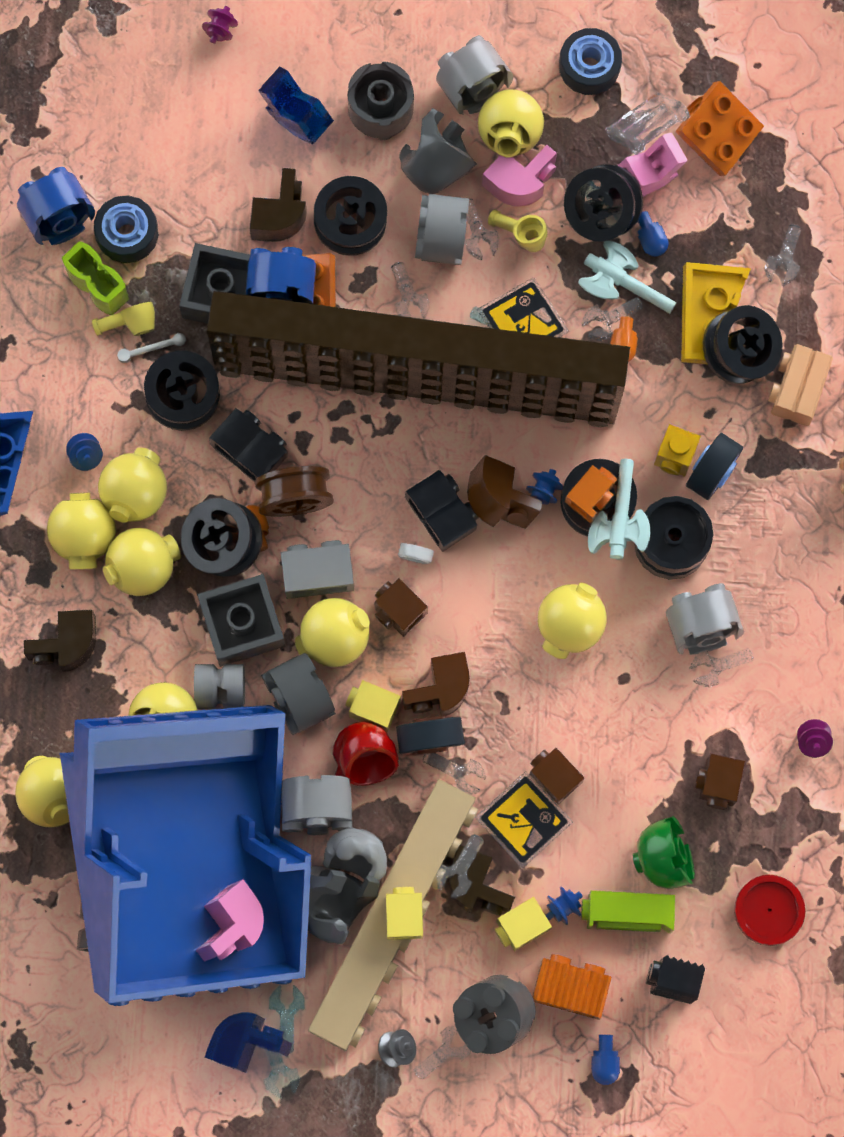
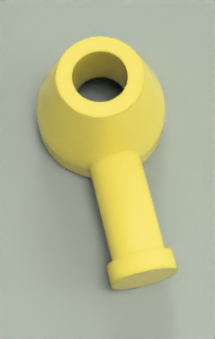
(523, 229)
(138, 318)

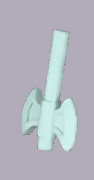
(611, 272)
(620, 528)

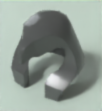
(439, 157)
(336, 902)

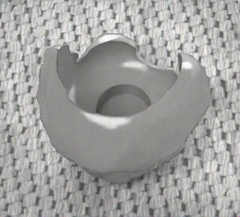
(356, 852)

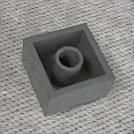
(211, 271)
(241, 620)

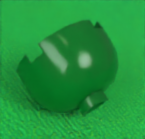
(664, 855)

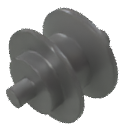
(397, 1048)

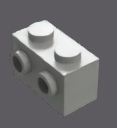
(317, 569)

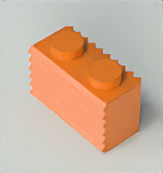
(572, 987)

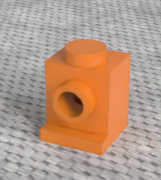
(591, 492)

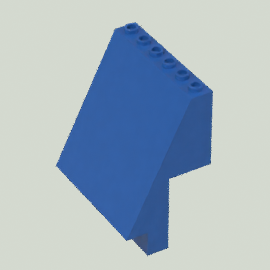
(163, 824)

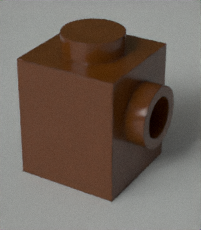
(399, 607)
(555, 774)
(720, 781)

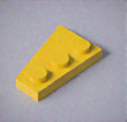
(706, 294)

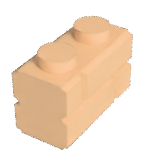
(801, 384)

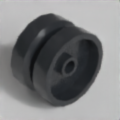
(683, 520)

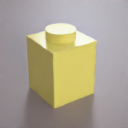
(373, 704)
(404, 914)
(522, 924)

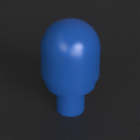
(652, 236)
(605, 1062)

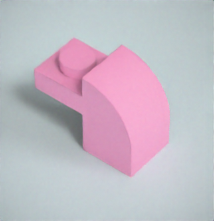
(656, 165)
(518, 184)
(240, 920)

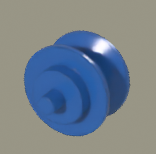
(84, 451)
(545, 486)
(563, 905)

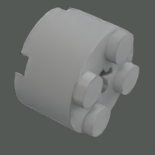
(472, 75)
(442, 229)
(704, 619)
(316, 804)

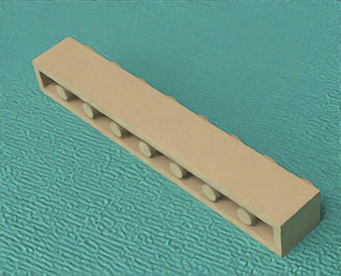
(371, 953)

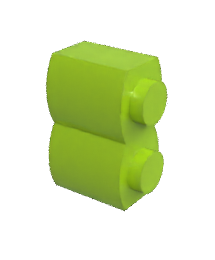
(97, 279)

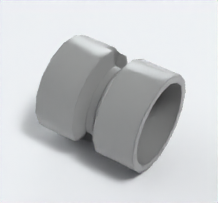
(219, 686)

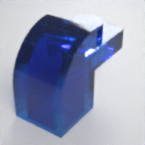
(294, 109)
(237, 1038)

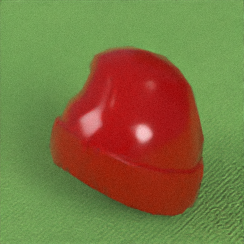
(365, 754)

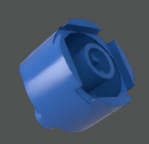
(55, 207)
(281, 275)

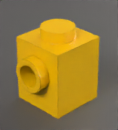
(677, 451)

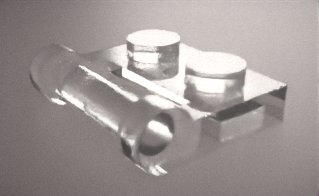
(647, 122)

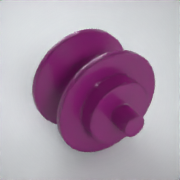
(220, 23)
(814, 738)

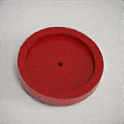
(785, 905)

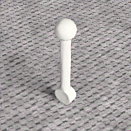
(125, 355)

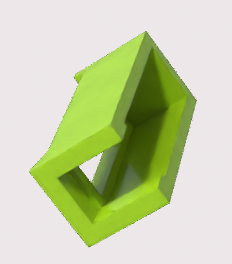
(629, 911)

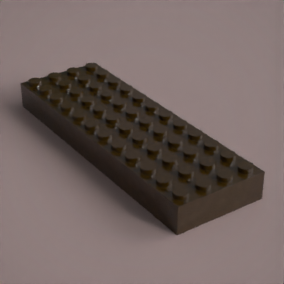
(417, 358)

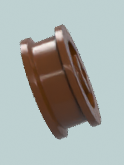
(294, 491)

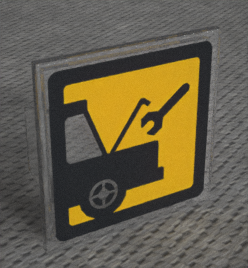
(525, 311)
(524, 819)

